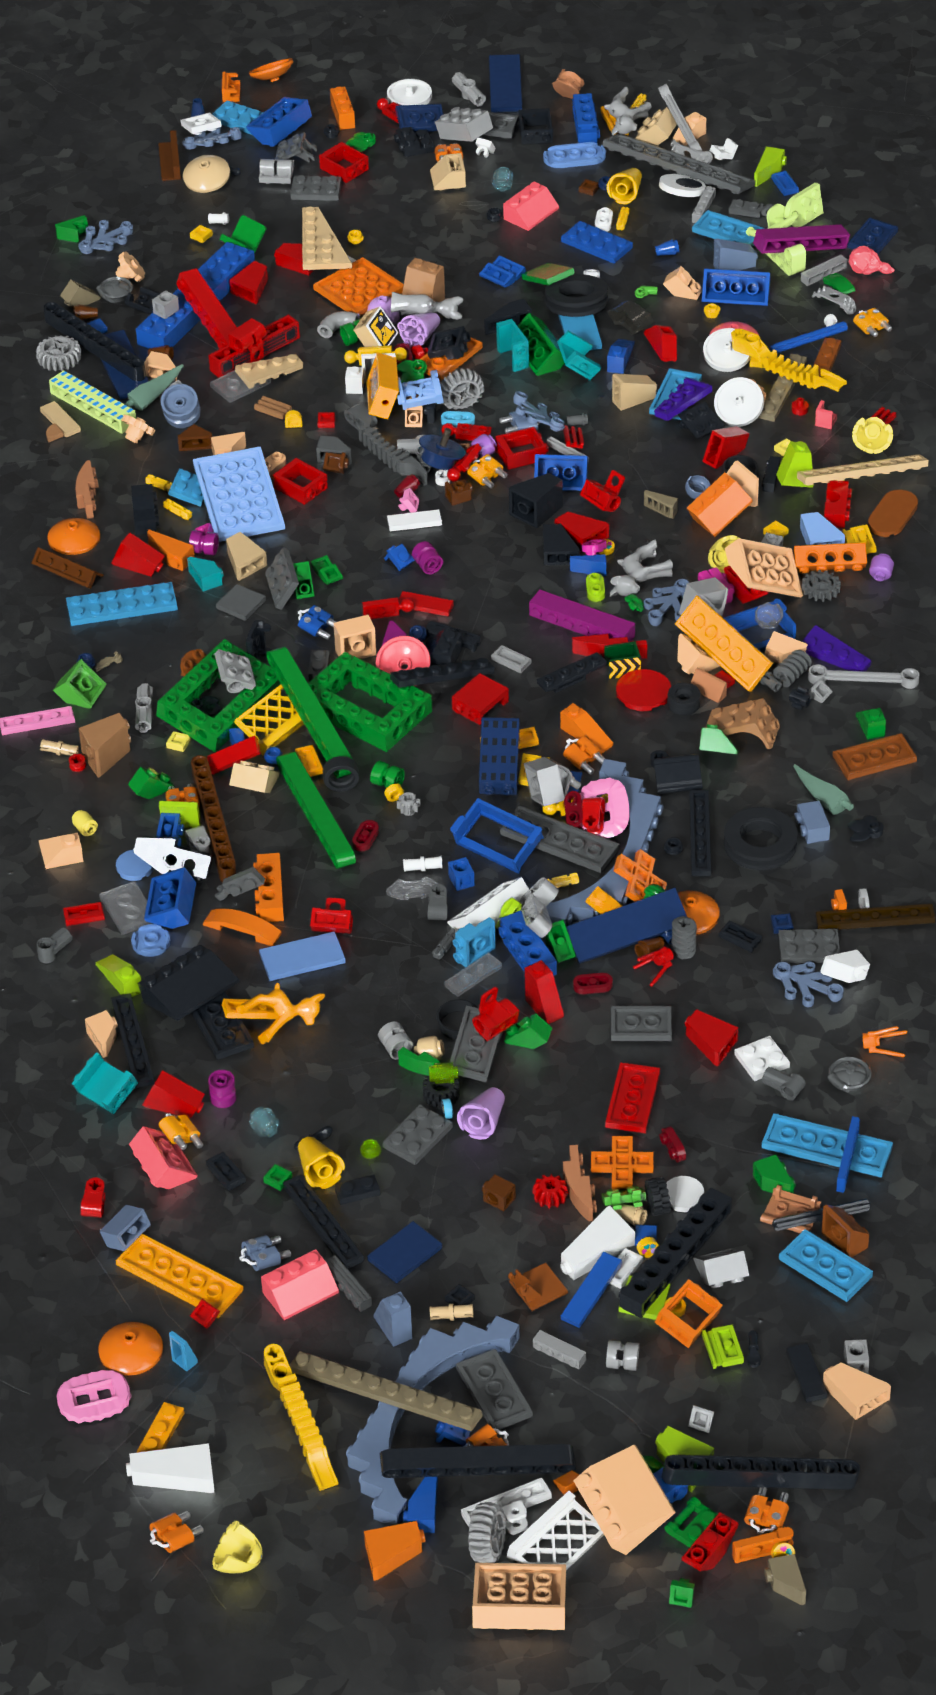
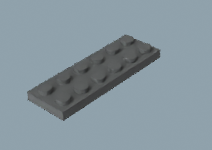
(566, 841)

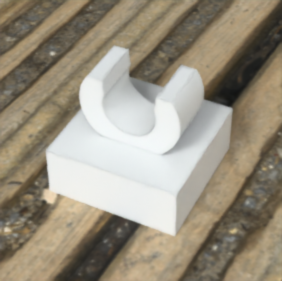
(484, 145)

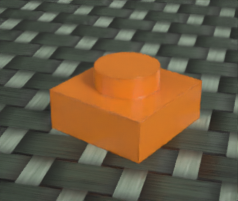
(839, 901)

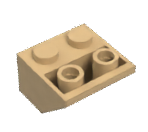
(657, 127)
(448, 172)
(255, 778)

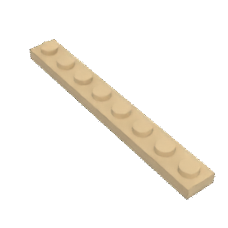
(856, 470)

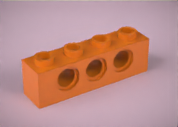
(837, 551)
(270, 893)

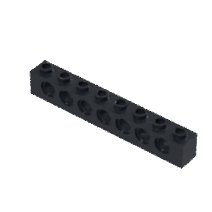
(675, 1252)

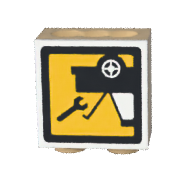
(375, 329)

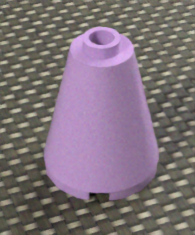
(481, 1114)

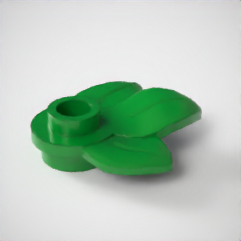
(362, 141)
(410, 371)

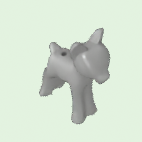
(625, 115)
(424, 304)
(636, 572)

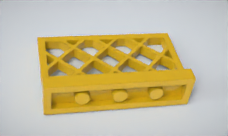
(276, 735)

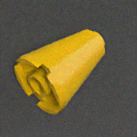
(624, 185)
(319, 1163)

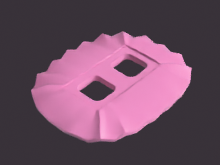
(617, 804)
(90, 1385)

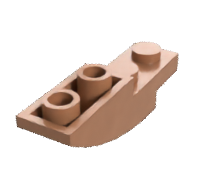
(86, 489)
(579, 1185)

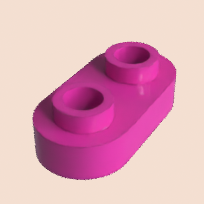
(594, 546)

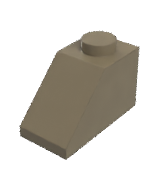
(78, 294)
(786, 1578)

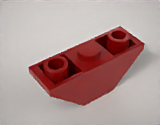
(663, 342)
(742, 592)
(711, 1544)

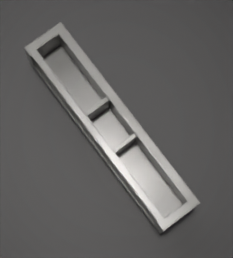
(704, 203)
(824, 269)

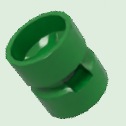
(347, 333)
(386, 775)

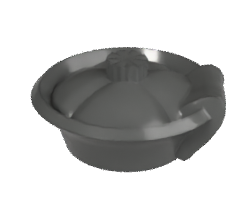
(115, 289)
(849, 1074)

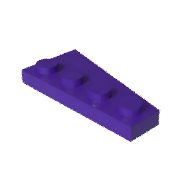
(685, 396)
(833, 651)

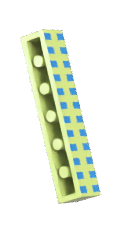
(90, 400)

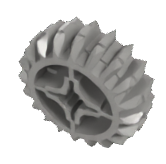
(58, 353)
(463, 394)
(487, 1532)

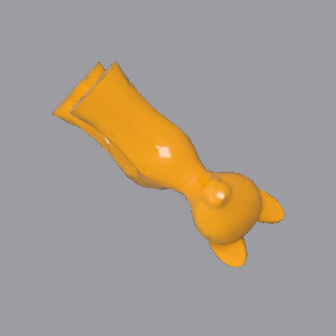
(285, 1010)

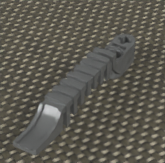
(401, 463)

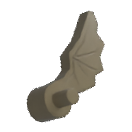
(117, 658)

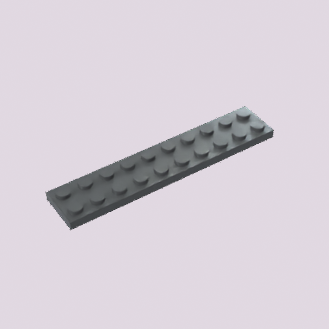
(681, 164)

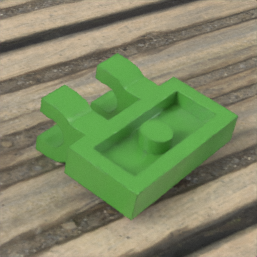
(616, 1198)

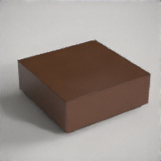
(589, 187)

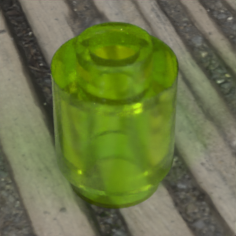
(443, 1073)

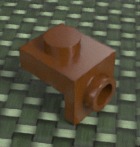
(335, 462)

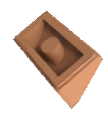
(709, 685)

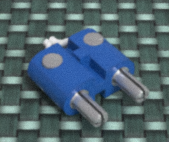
(315, 621)

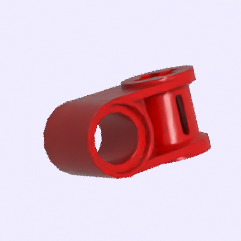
(593, 814)
(93, 1199)

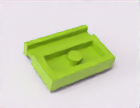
(723, 1346)

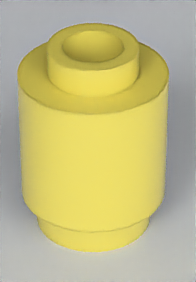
(84, 823)

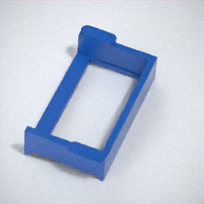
(747, 619)
(464, 824)

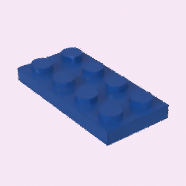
(597, 242)

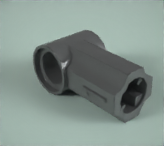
(49, 946)
(788, 1085)

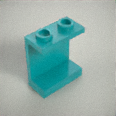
(511, 338)
(573, 352)
(104, 1083)

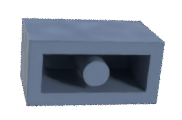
(812, 822)
(125, 1227)

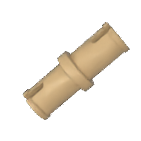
(59, 747)
(451, 1312)

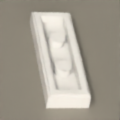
(414, 520)

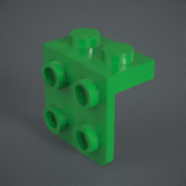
(246, 234)

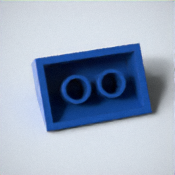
(569, 468)
(170, 899)

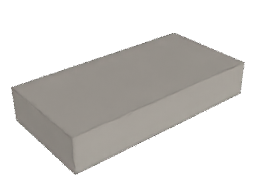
(511, 659)

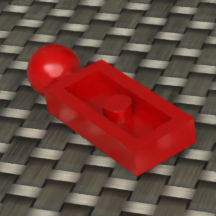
(388, 109)
(467, 431)
(463, 464)
(386, 607)

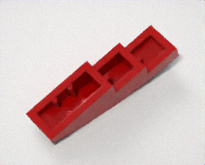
(595, 643)

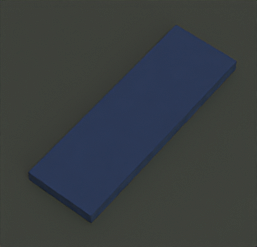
(505, 83)
(121, 382)
(625, 925)

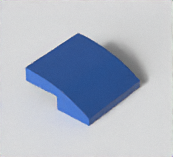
(502, 271)

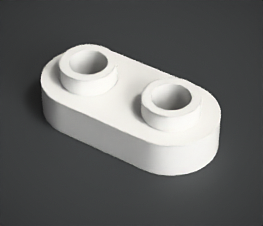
(604, 219)

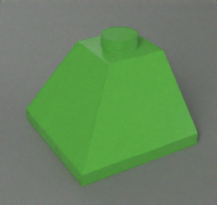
(80, 686)

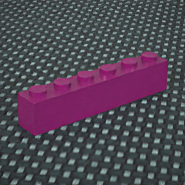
(811, 237)
(578, 617)

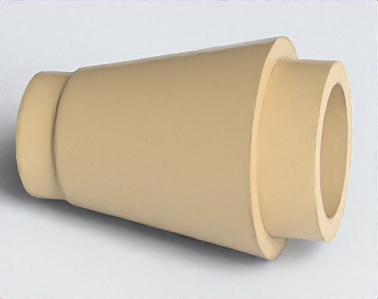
(633, 1214)

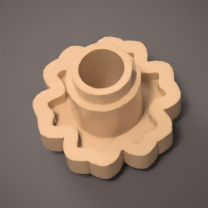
(129, 267)
(136, 428)

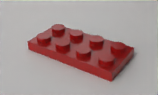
(632, 1097)

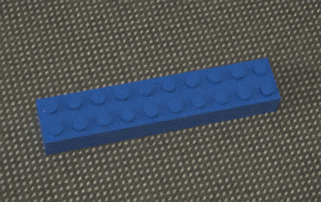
(217, 273)

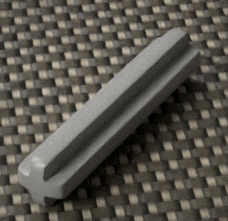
(562, 448)

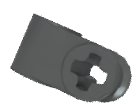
(437, 902)

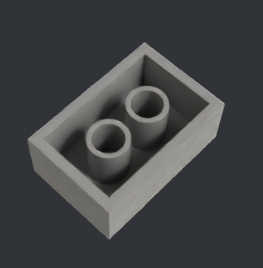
(463, 124)

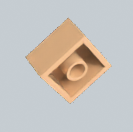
(355, 637)

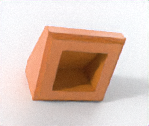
(565, 1482)

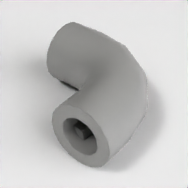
(334, 321)

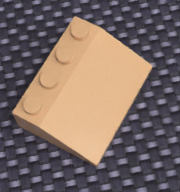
(764, 566)
(624, 1498)
(519, 1596)

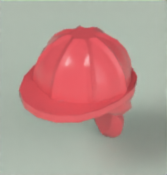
(866, 261)

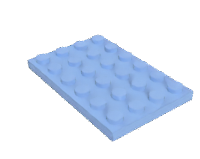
(238, 493)

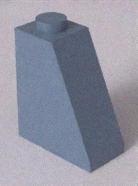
(733, 255)
(395, 1318)

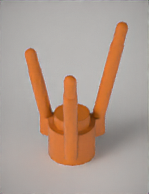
(871, 1040)

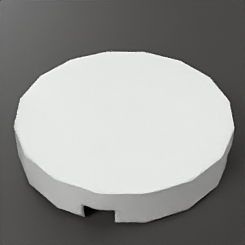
(684, 1192)

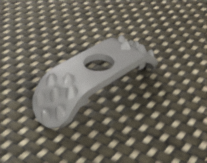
(703, 156)
(843, 300)

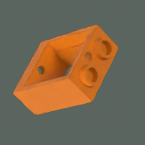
(676, 1326)

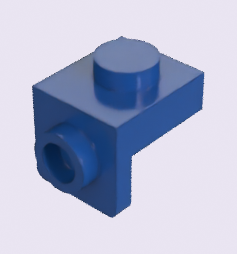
(399, 556)

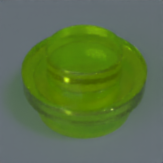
(370, 1149)

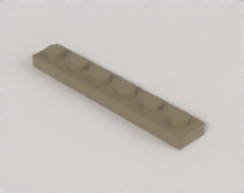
(779, 392)

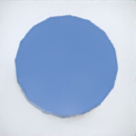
(132, 866)
(150, 940)

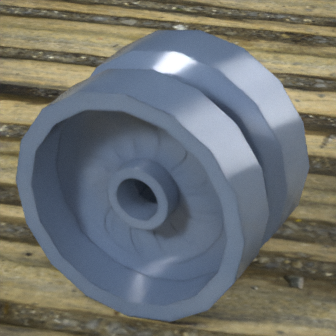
(180, 405)

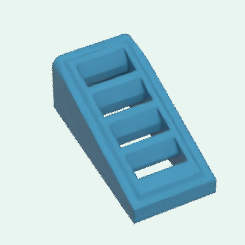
(181, 1352)

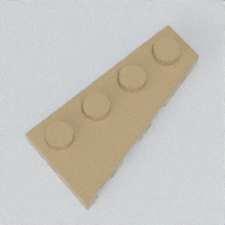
(264, 369)

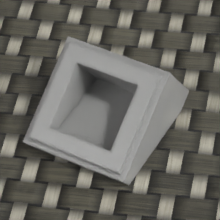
(820, 691)

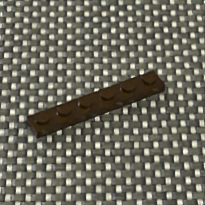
(875, 917)

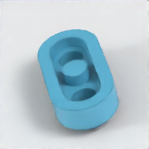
(456, 417)

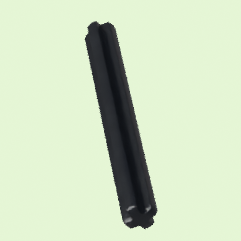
(817, 1215)

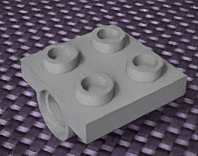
(276, 171)
(235, 671)

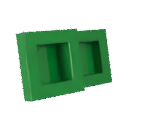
(839, 283)
(326, 570)
(415, 1063)

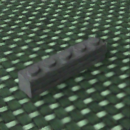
(349, 1284)

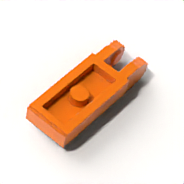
(760, 1545)

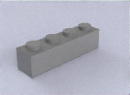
(559, 1349)

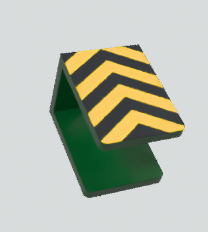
(622, 659)

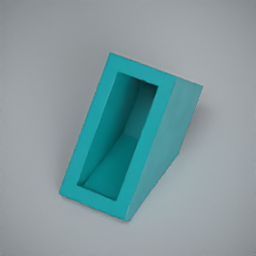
(205, 573)

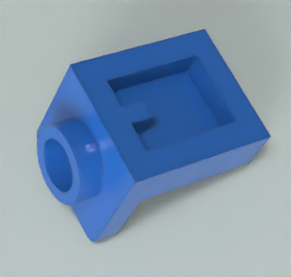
(452, 1433)

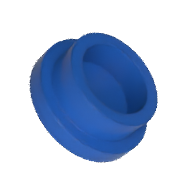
(271, 754)

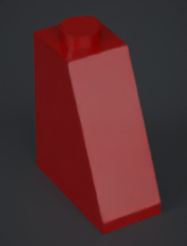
(291, 257)
(250, 282)
(724, 444)
(583, 528)
(138, 556)
(542, 992)
(711, 1035)
(174, 1096)

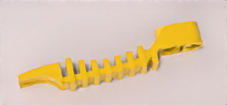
(751, 344)
(300, 1415)

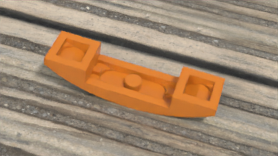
(243, 922)

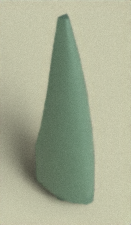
(151, 390)
(828, 794)

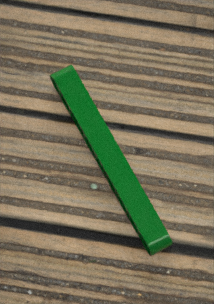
(307, 706)
(316, 810)

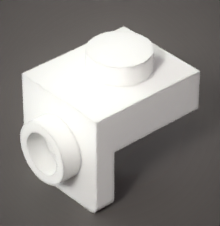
(726, 151)

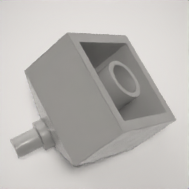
(710, 590)
(548, 781)

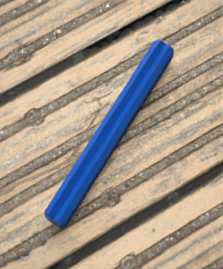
(809, 337)

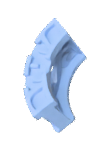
(427, 389)

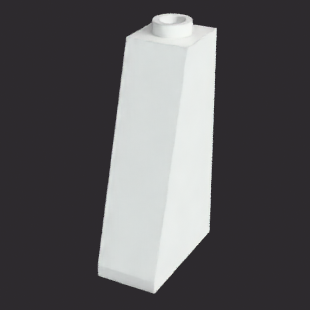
(605, 1234)
(173, 1468)

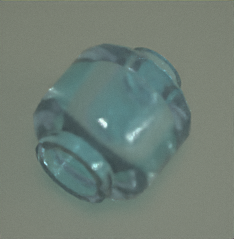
(502, 179)
(264, 1122)

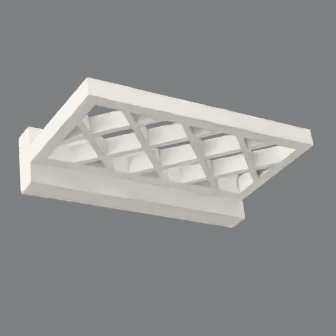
(546, 1523)

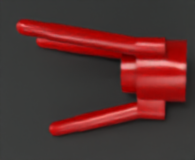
(661, 958)

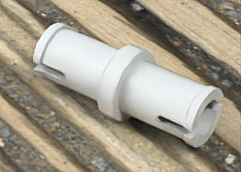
(422, 863)

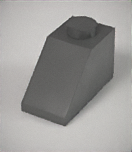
(331, 445)

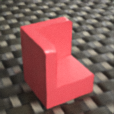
(824, 417)

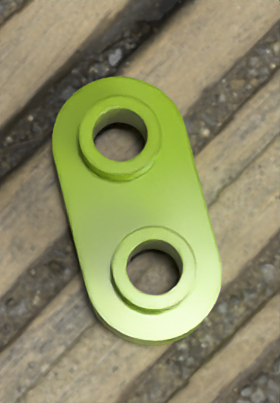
(595, 587)

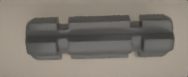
(444, 944)

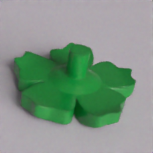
(634, 602)

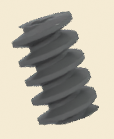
(792, 667)
(684, 937)

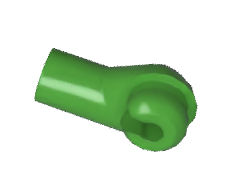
(643, 291)

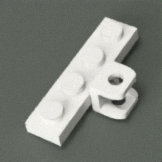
(515, 1503)

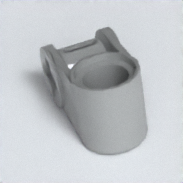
(198, 839)

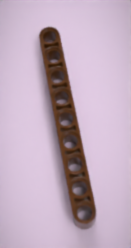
(213, 817)

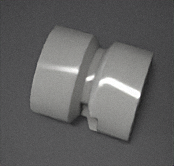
(394, 1038)
(630, 1355)

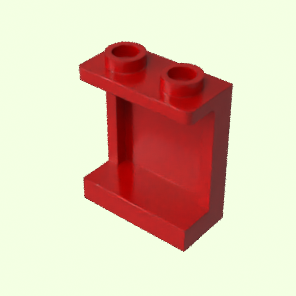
(479, 697)

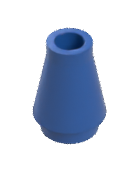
(668, 248)

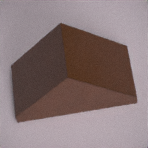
(194, 439)

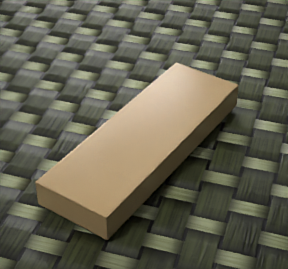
(57, 415)

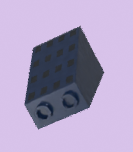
(499, 756)

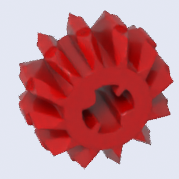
(550, 1191)

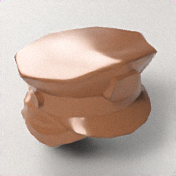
(568, 84)

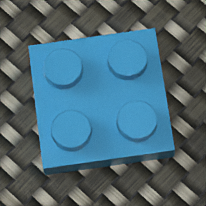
(186, 488)

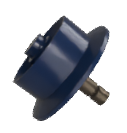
(440, 450)

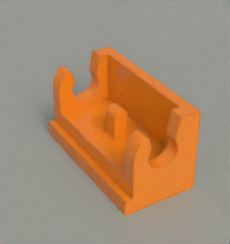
(230, 87)

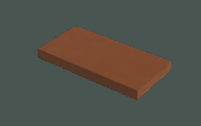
(874, 756)

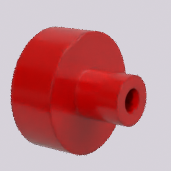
(418, 352)
(800, 407)

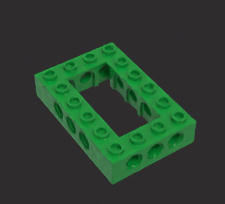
(409, 702)
(213, 732)

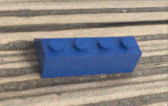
(280, 120)
(736, 287)

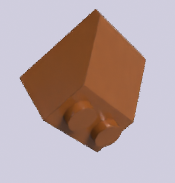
(844, 1231)

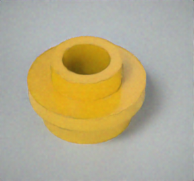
(355, 237)
(711, 310)

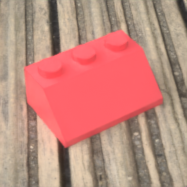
(530, 206)
(161, 1159)
(299, 1284)

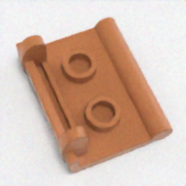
(785, 1204)

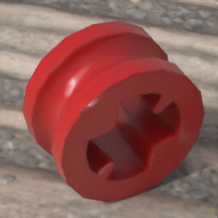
(74, 766)

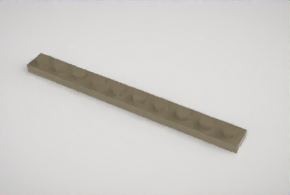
(386, 1391)

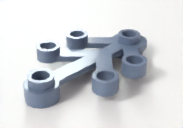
(213, 136)
(87, 245)
(538, 413)
(655, 616)
(785, 972)

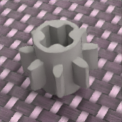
(408, 803)

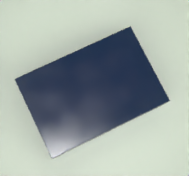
(419, 116)
(874, 235)
(404, 1252)

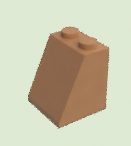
(424, 278)
(105, 742)

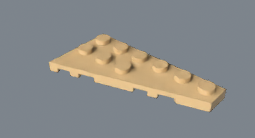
(320, 244)

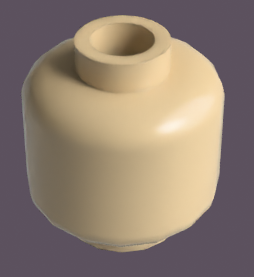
(431, 1046)

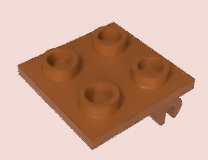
(537, 1286)

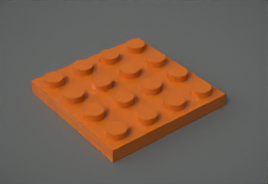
(357, 286)

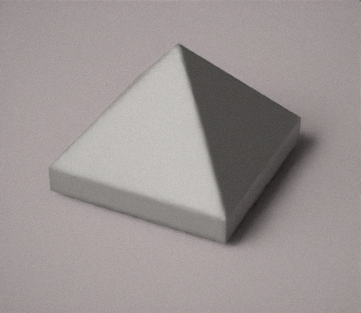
(701, 1418)

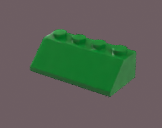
(543, 346)

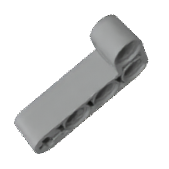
(534, 906)

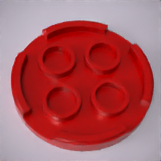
(643, 689)

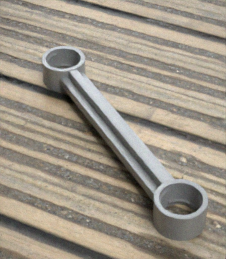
(678, 117)
(864, 676)

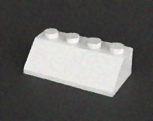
(489, 904)

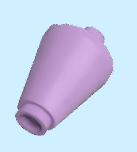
(418, 328)

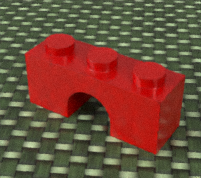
(838, 502)

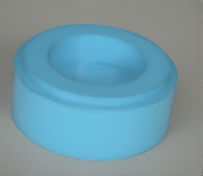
(447, 1108)

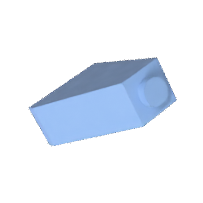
(819, 530)

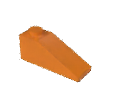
(174, 550)
(579, 724)

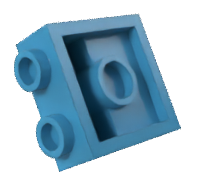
(474, 942)

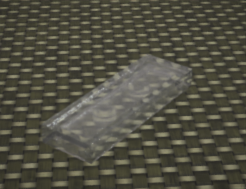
(473, 974)

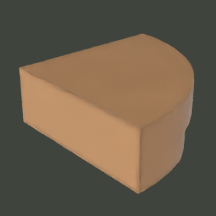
(54, 433)

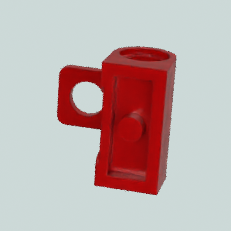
(249, 337)
(605, 495)
(332, 920)
(494, 1015)

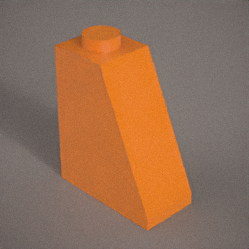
(392, 1547)

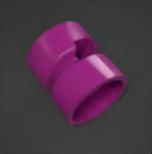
(204, 542)
(427, 557)
(222, 1088)

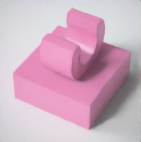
(409, 501)

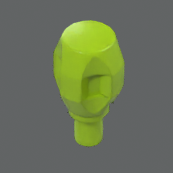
(509, 907)

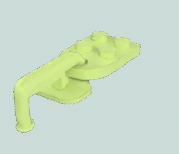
(798, 211)

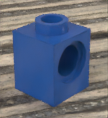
(461, 874)

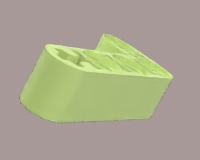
(791, 260)

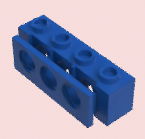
(585, 118)
(524, 943)

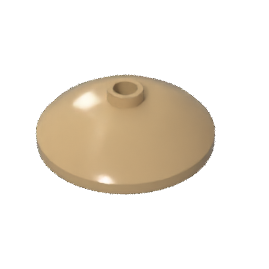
(206, 173)

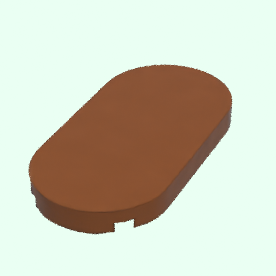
(892, 513)

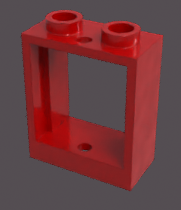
(330, 158)
(516, 439)
(283, 481)

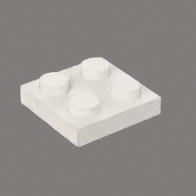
(201, 123)
(760, 1055)

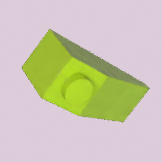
(770, 163)
(120, 974)

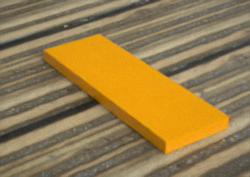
(723, 643)
(178, 1274)

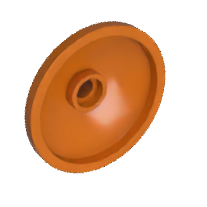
(271, 70)
(73, 536)
(700, 908)
(132, 1355)

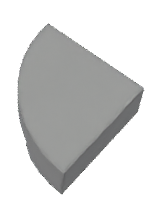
(863, 900)

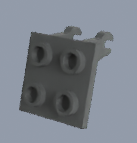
(298, 146)

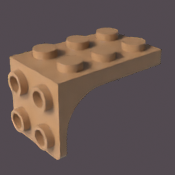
(748, 717)

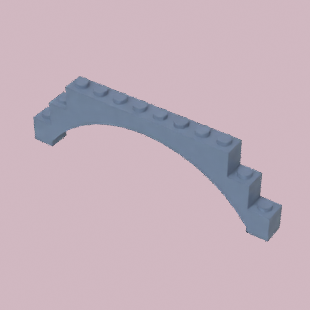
(642, 820)
(433, 1357)

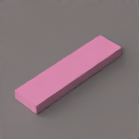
(37, 720)

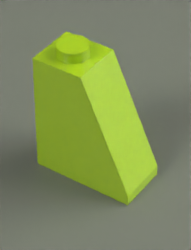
(796, 459)
(677, 1443)

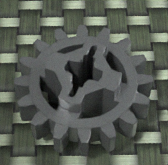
(821, 585)

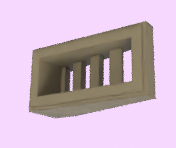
(665, 504)

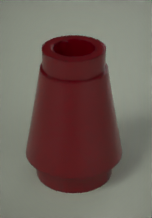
(408, 482)

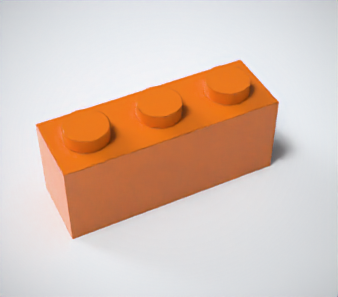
(342, 108)

